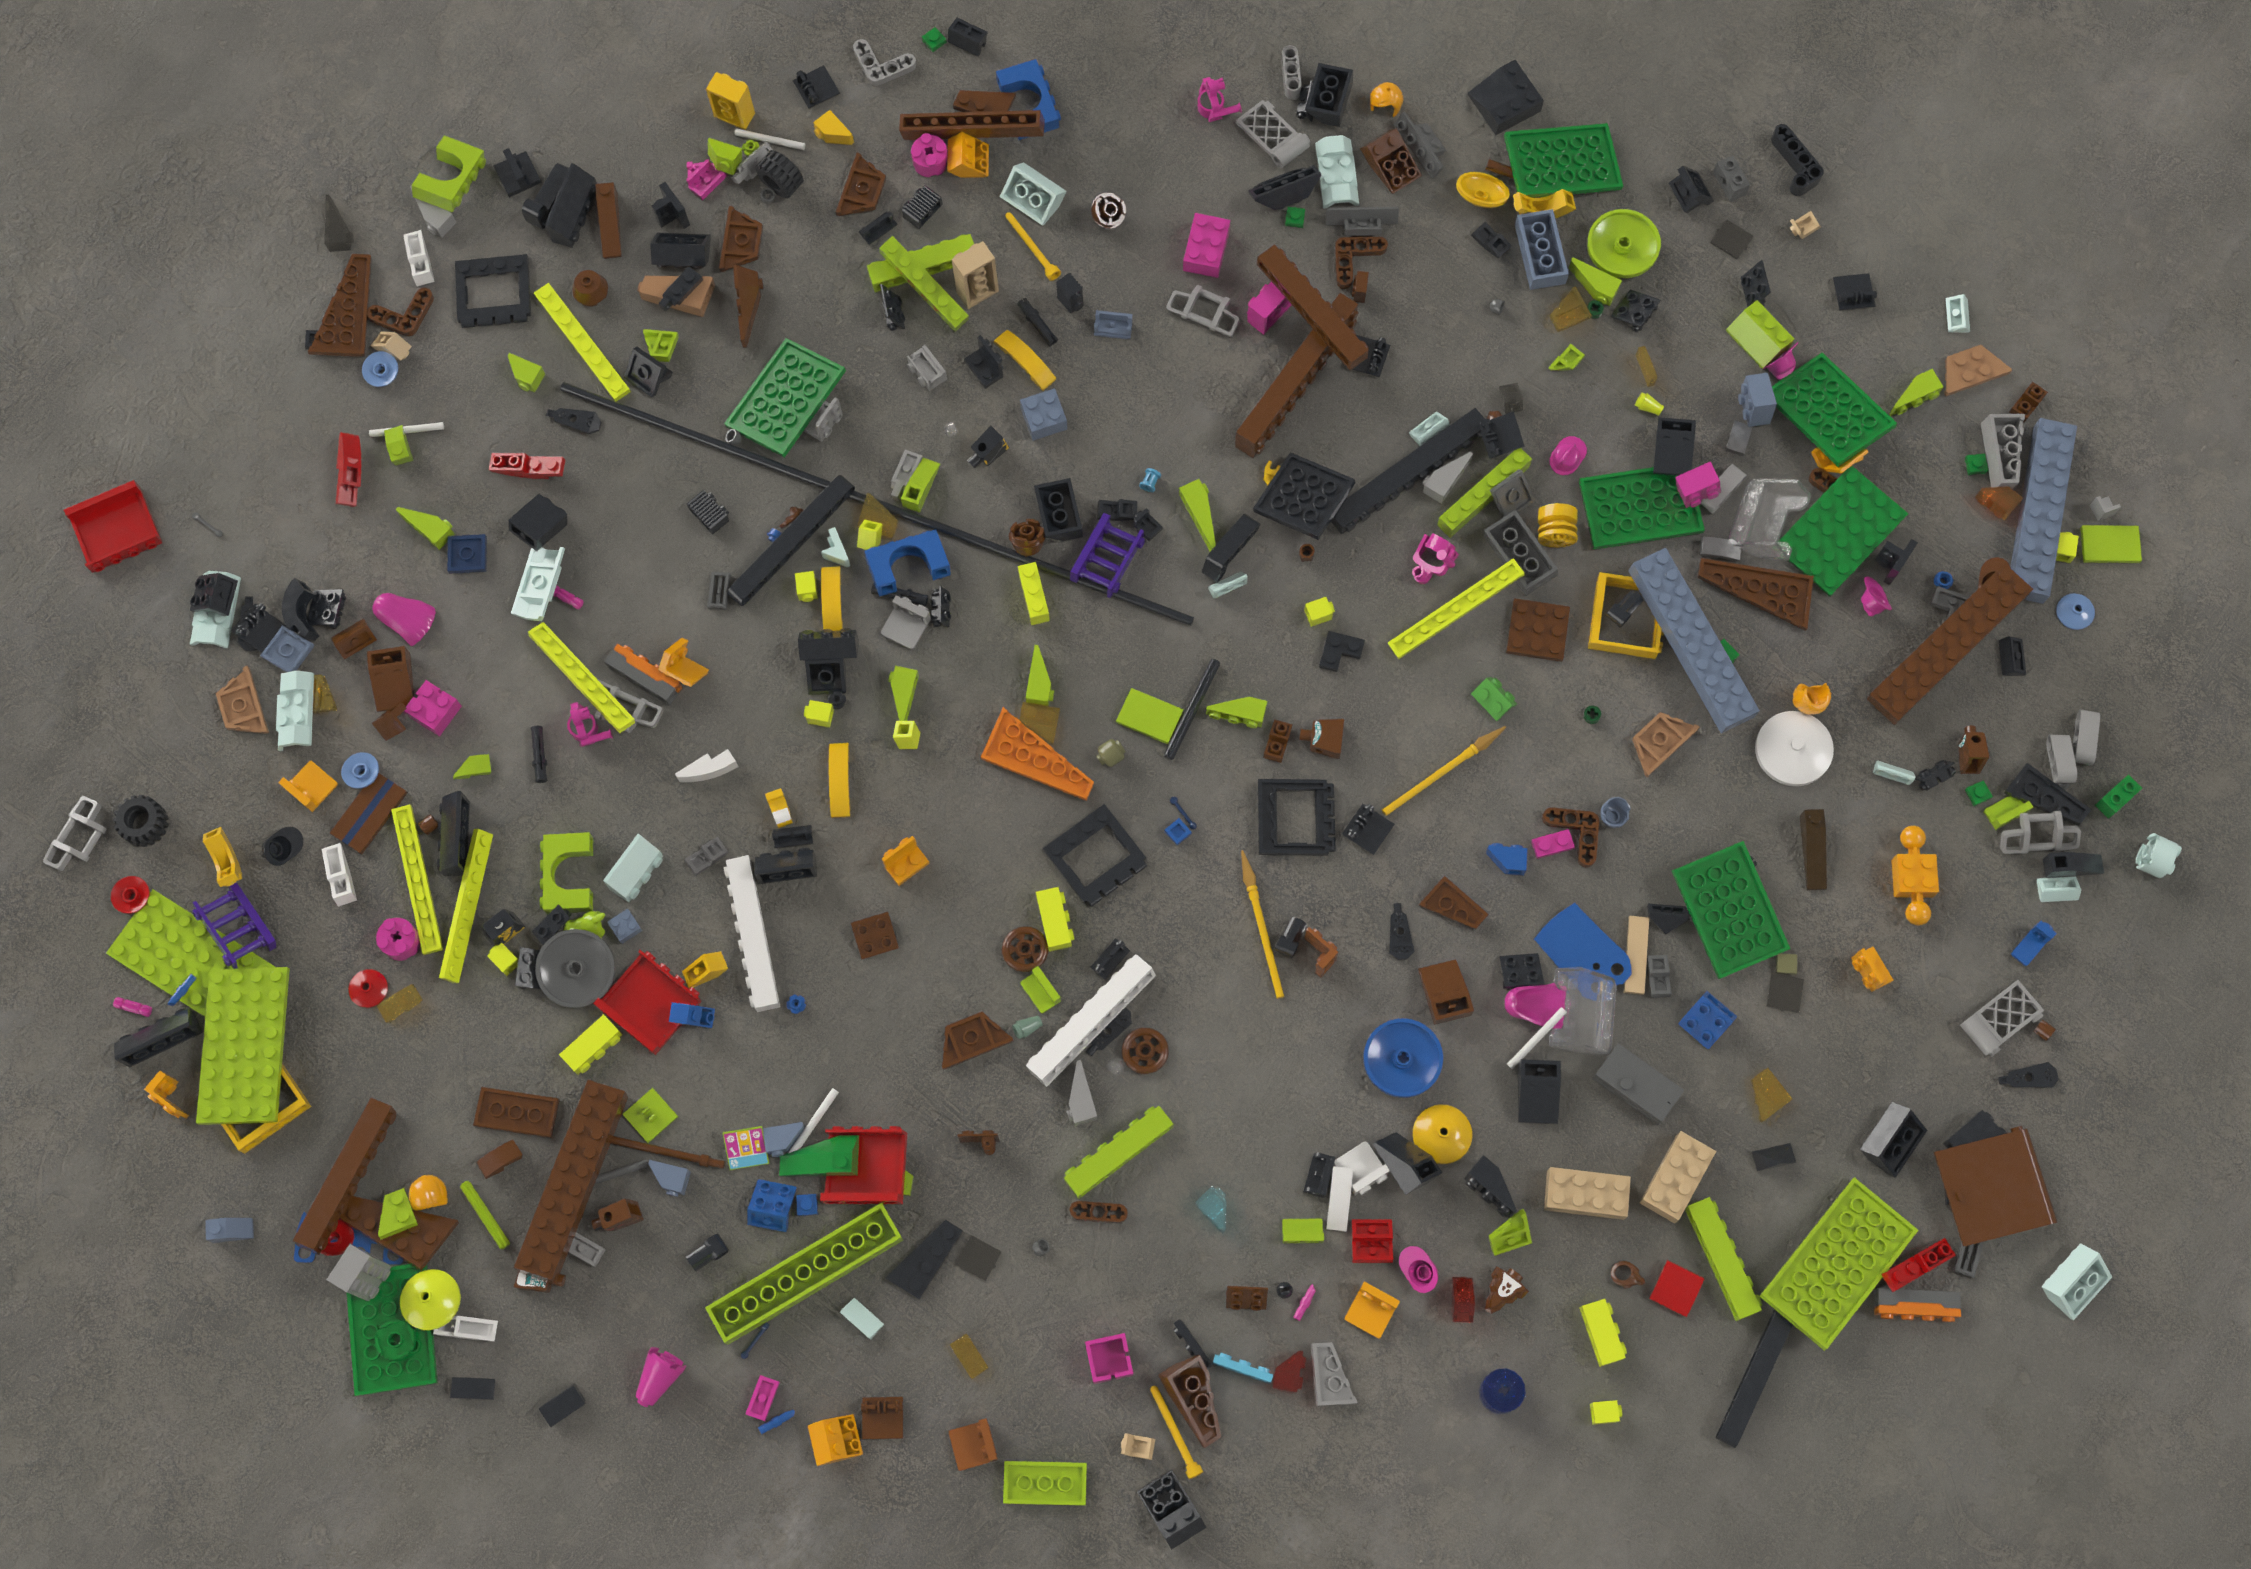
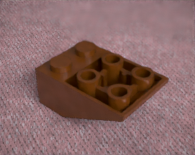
(1391, 160)
(390, 677)
(1446, 992)

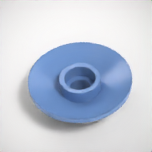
(374, 364)
(2070, 617)
(355, 765)

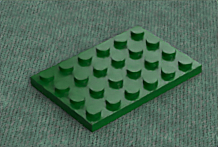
(1563, 158)
(785, 397)
(1831, 409)
(1636, 508)
(1842, 530)
(1730, 909)
(371, 1370)

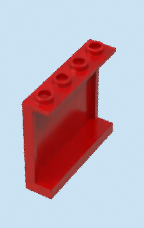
(113, 526)
(643, 1001)
(879, 1168)

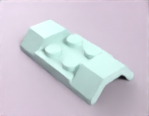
(1337, 171)
(538, 583)
(213, 627)
(295, 709)

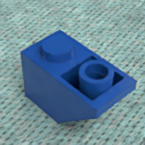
(1509, 859)
(691, 1015)

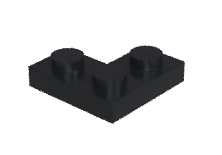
(1339, 645)

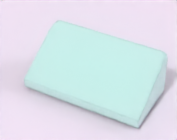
(1958, 314)
(1429, 428)
(1228, 584)
(1894, 773)
(2058, 889)
(862, 1318)

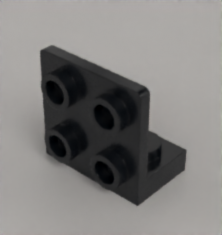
(985, 363)
(214, 593)

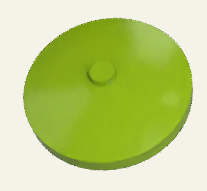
(1623, 243)

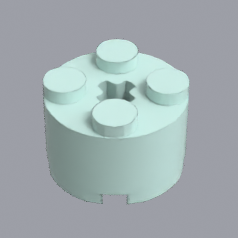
(2158, 856)

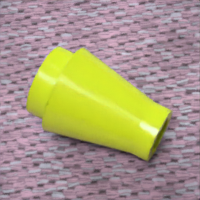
(1649, 404)

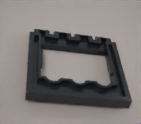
(484, 267)
(1267, 817)
(1080, 833)

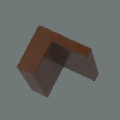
(353, 639)
(388, 724)

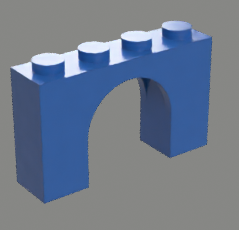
(1030, 77)
(924, 545)

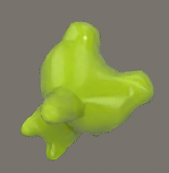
(589, 921)

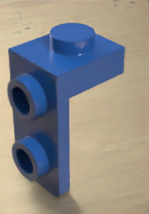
(2033, 942)

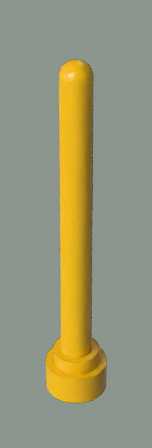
(1052, 271)
(1192, 1467)

